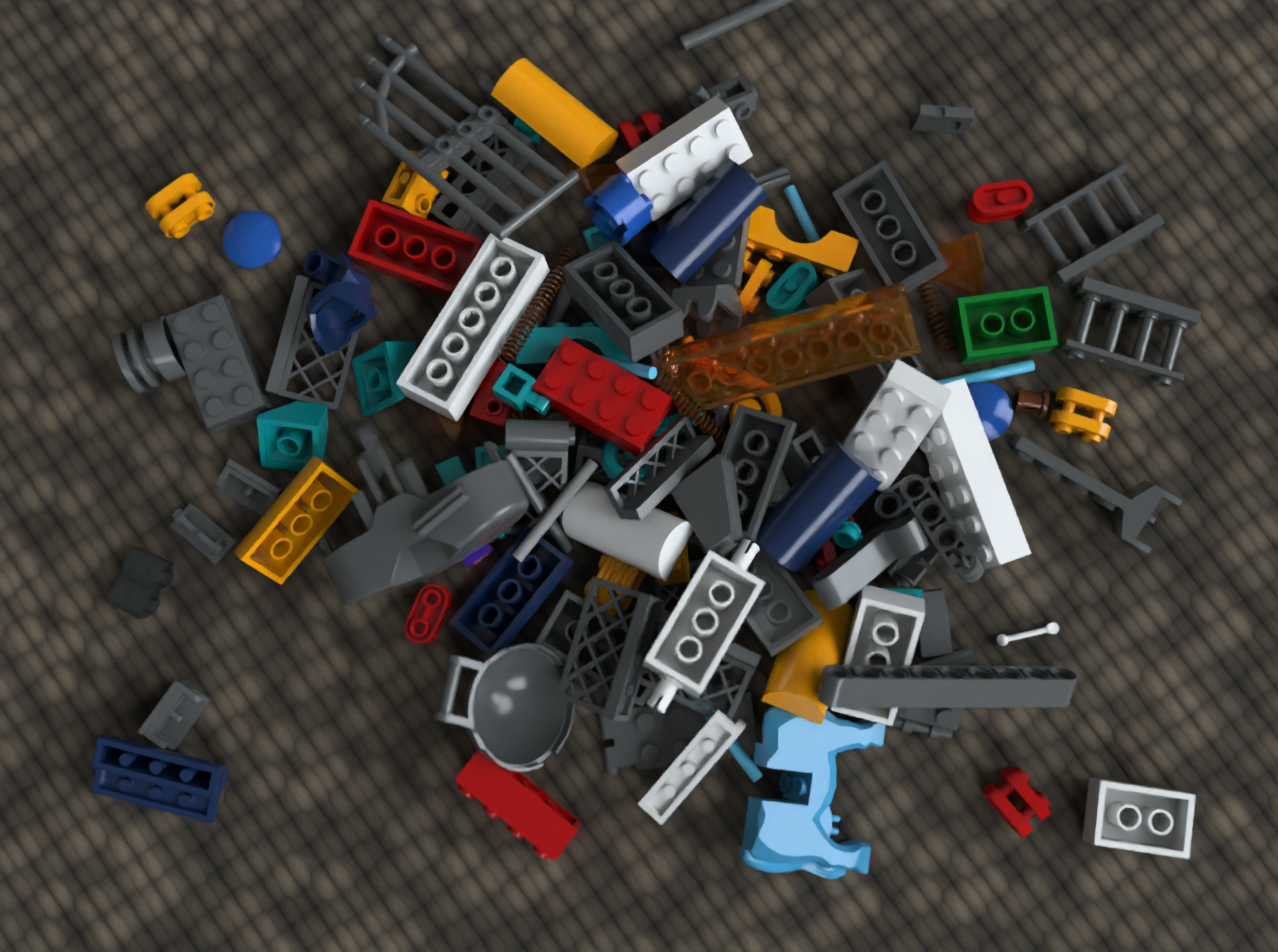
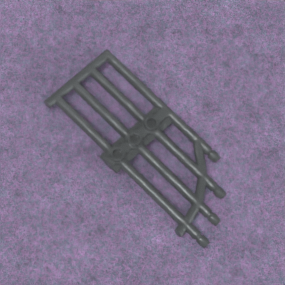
(456, 142)

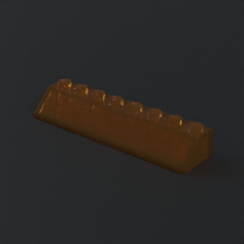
(794, 348)

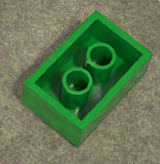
(1003, 325)

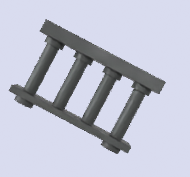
(1115, 239)
(1149, 311)

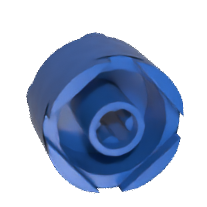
(619, 208)

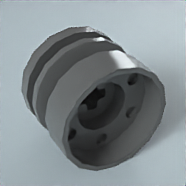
(146, 356)

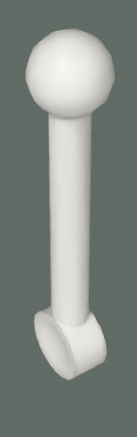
(1051, 628)

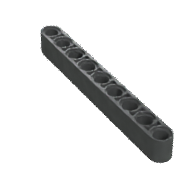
(945, 686)

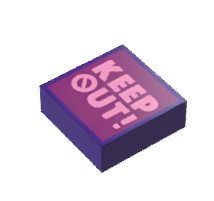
(478, 556)

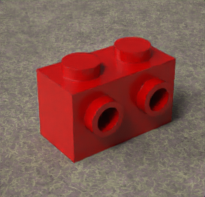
(486, 406)

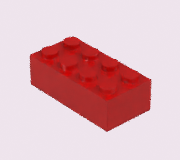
(412, 248)
(602, 397)
(520, 804)

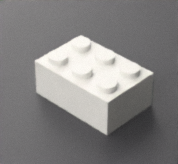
(1139, 818)

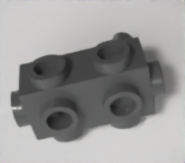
(733, 92)

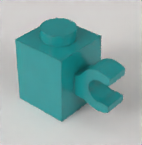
(516, 391)

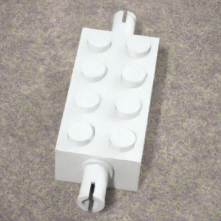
(703, 624)

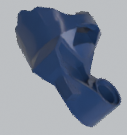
(340, 295)

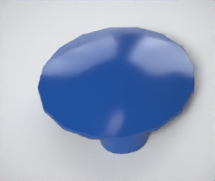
(252, 239)
(992, 407)

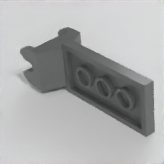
(711, 290)
(1129, 509)

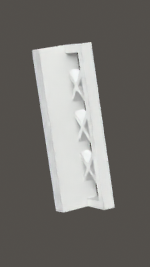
(691, 766)

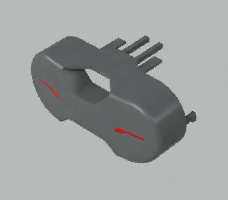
(393, 553)

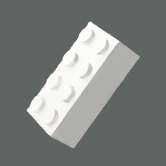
(685, 156)
(896, 421)
(882, 634)

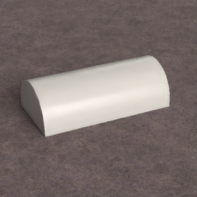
(645, 544)

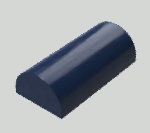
(816, 507)
(510, 594)

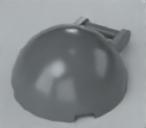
(511, 705)

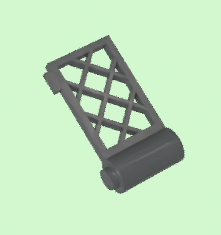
(542, 440)

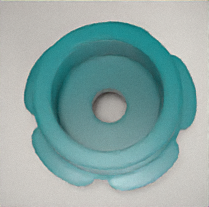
(848, 535)

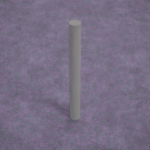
(555, 510)

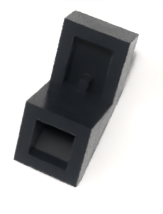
(641, 253)

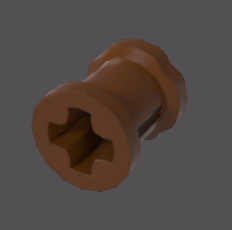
(1030, 401)

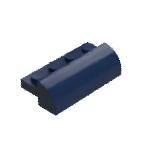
(706, 220)
(158, 778)

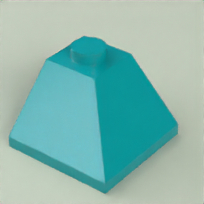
(378, 372)
(292, 435)

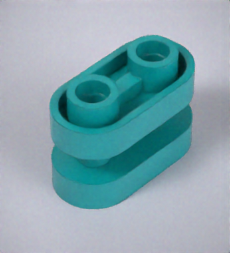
(790, 289)

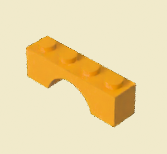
(828, 255)

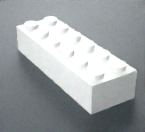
(473, 326)
(972, 482)

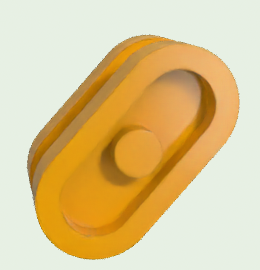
(180, 206)
(760, 276)
(1092, 428)

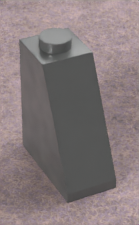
(712, 505)

